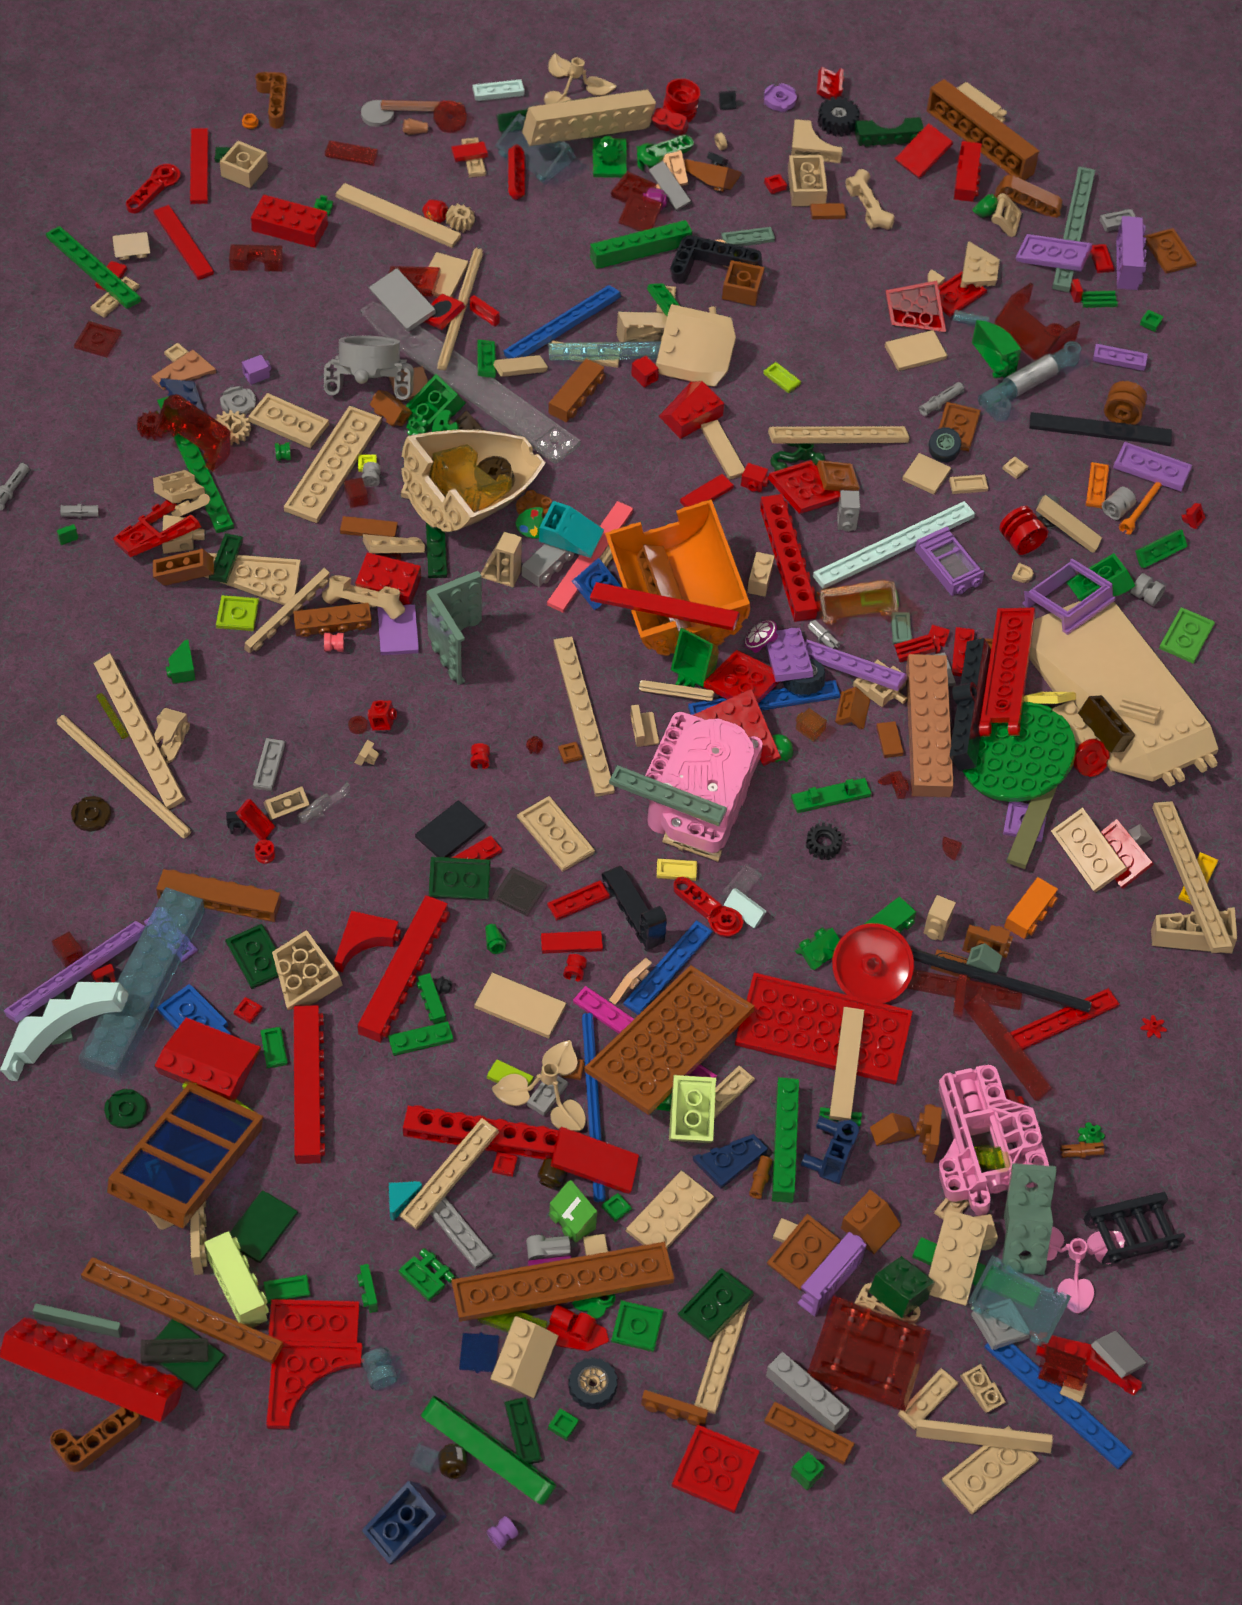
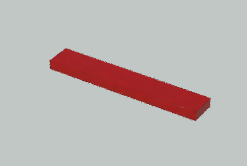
(199, 166)
(183, 242)
(1063, 1020)

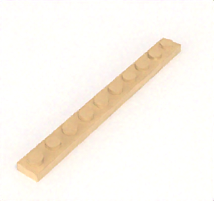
(583, 716)
(139, 731)
(1192, 877)

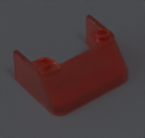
(1030, 333)

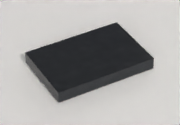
(450, 830)

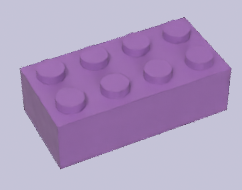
(1130, 253)

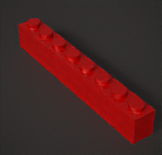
(403, 969)
(307, 1087)

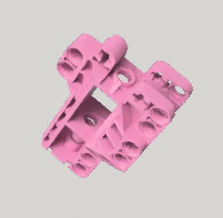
(981, 1112)

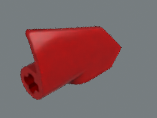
(576, 1330)

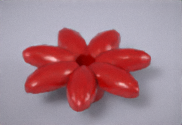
(1153, 1026)

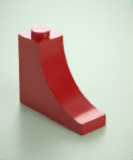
(365, 932)

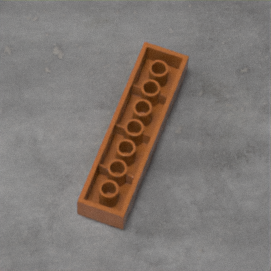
(979, 126)

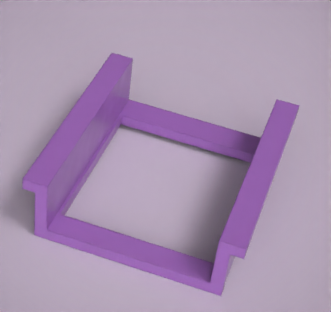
(1082, 611)

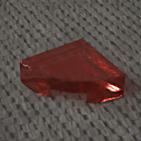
(951, 847)

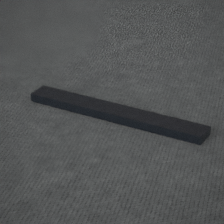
(1100, 429)

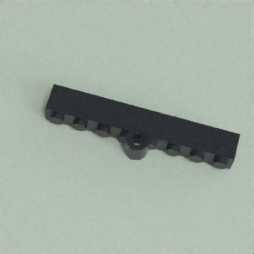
(969, 701)

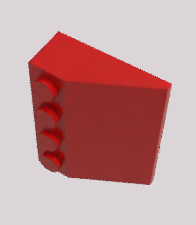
(207, 1059)

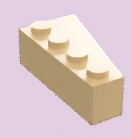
(1185, 931)

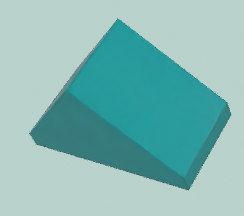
(401, 1195)

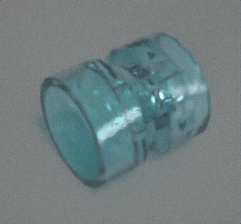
(379, 1368)

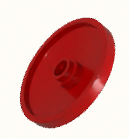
(873, 963)

